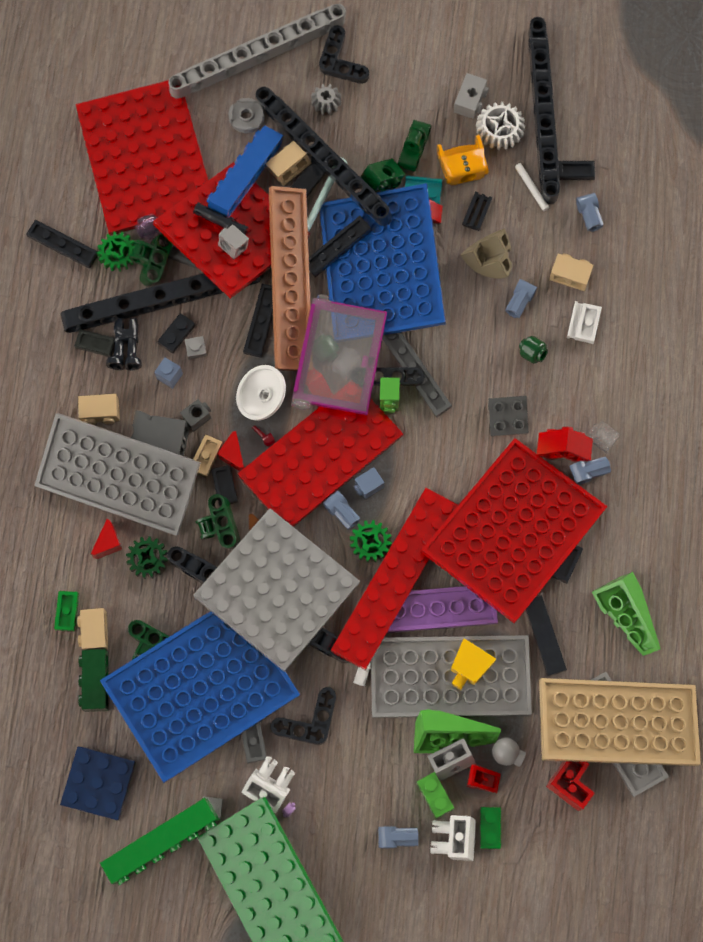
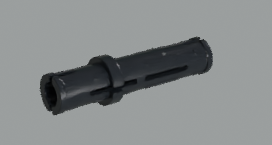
(218, 218)

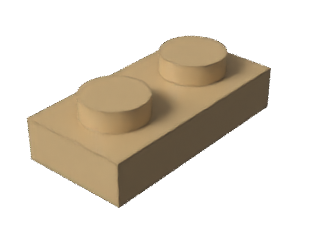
(207, 454)

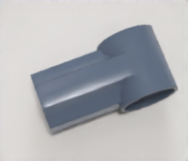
(589, 206)
(522, 295)
(585, 471)
(338, 506)
(392, 837)

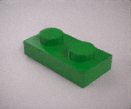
(66, 611)
(490, 827)

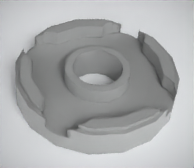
(250, 124)

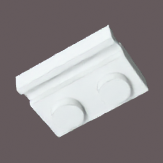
(584, 322)

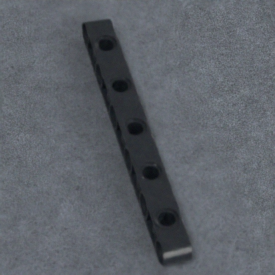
(543, 110)
(324, 156)
(140, 302)
(198, 568)

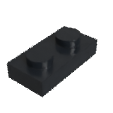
(176, 333)

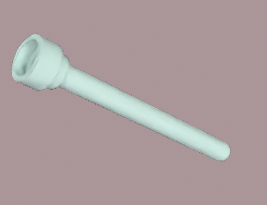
(318, 204)

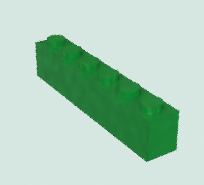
(160, 841)

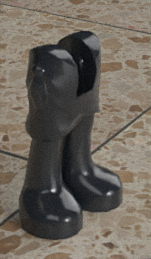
(122, 337)

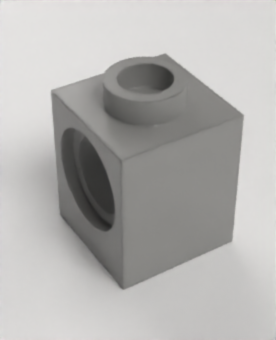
(233, 241)

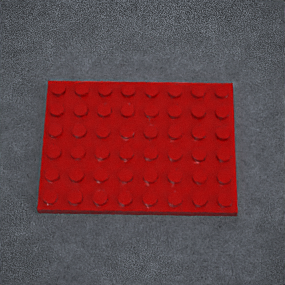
(141, 153)
(514, 530)

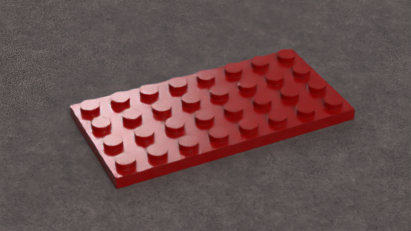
(318, 459)

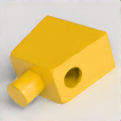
(470, 664)

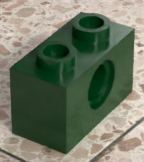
(383, 175)

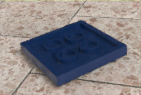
(98, 783)

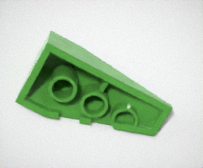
(627, 607)
(440, 729)

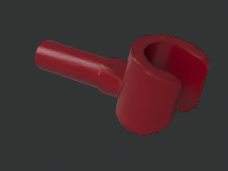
(267, 439)

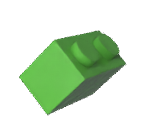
(389, 394)
(435, 795)

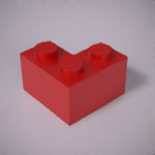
(564, 444)
(567, 785)

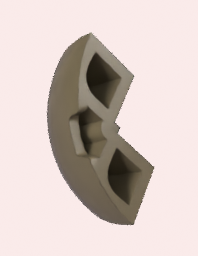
(490, 255)

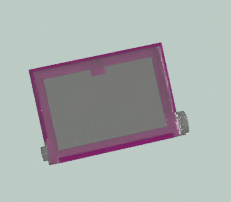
(339, 356)

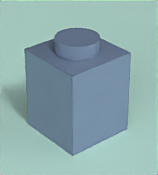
(168, 372)
(368, 483)

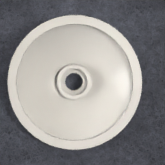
(261, 392)

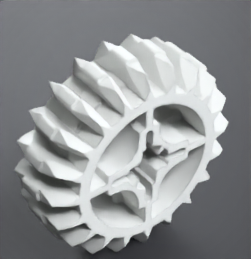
(511, 132)

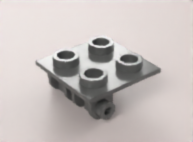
(508, 415)

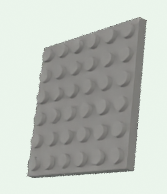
(276, 589)

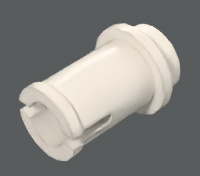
(361, 676)

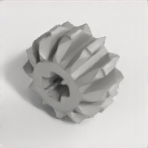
(331, 94)

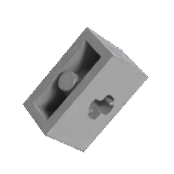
(468, 105)
(451, 759)

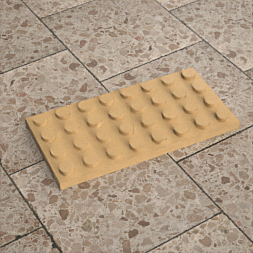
(619, 722)

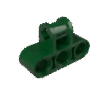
(414, 145)
(143, 255)
(211, 525)
(144, 637)

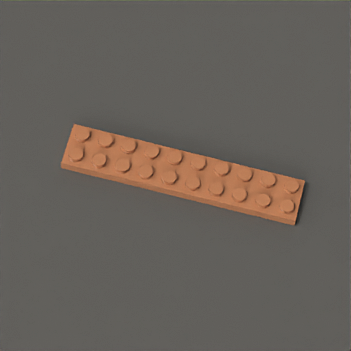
(289, 274)

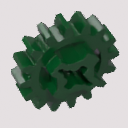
(152, 547)

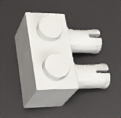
(261, 784)
(461, 837)

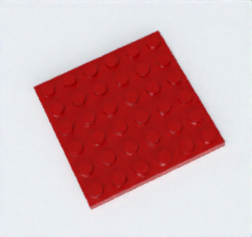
(200, 237)

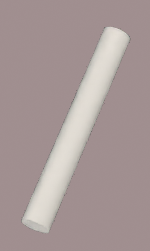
(533, 189)

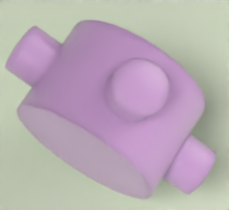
(289, 809)

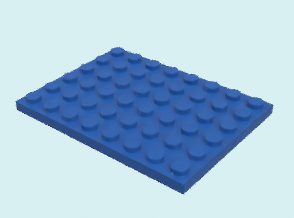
(393, 264)
(196, 693)

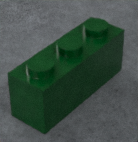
(94, 668)

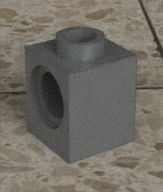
(193, 422)

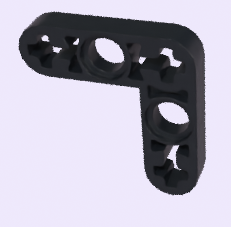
(336, 63)
(316, 724)

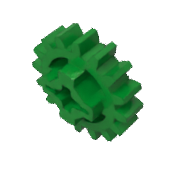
(122, 244)
(377, 545)

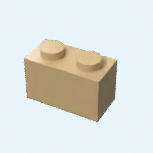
(288, 163)
(571, 271)
(99, 408)
(93, 629)

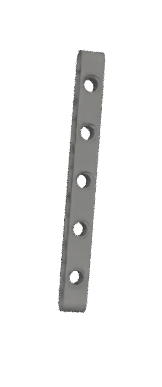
(256, 51)

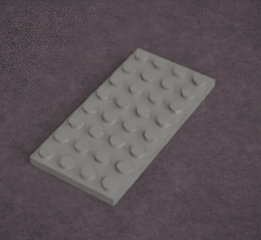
(117, 474)
(417, 676)

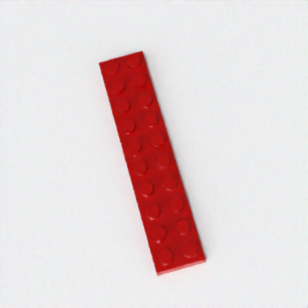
(392, 581)

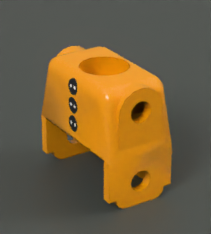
(463, 162)

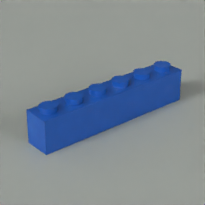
(245, 171)

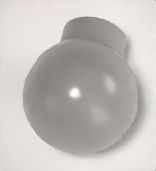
(508, 752)

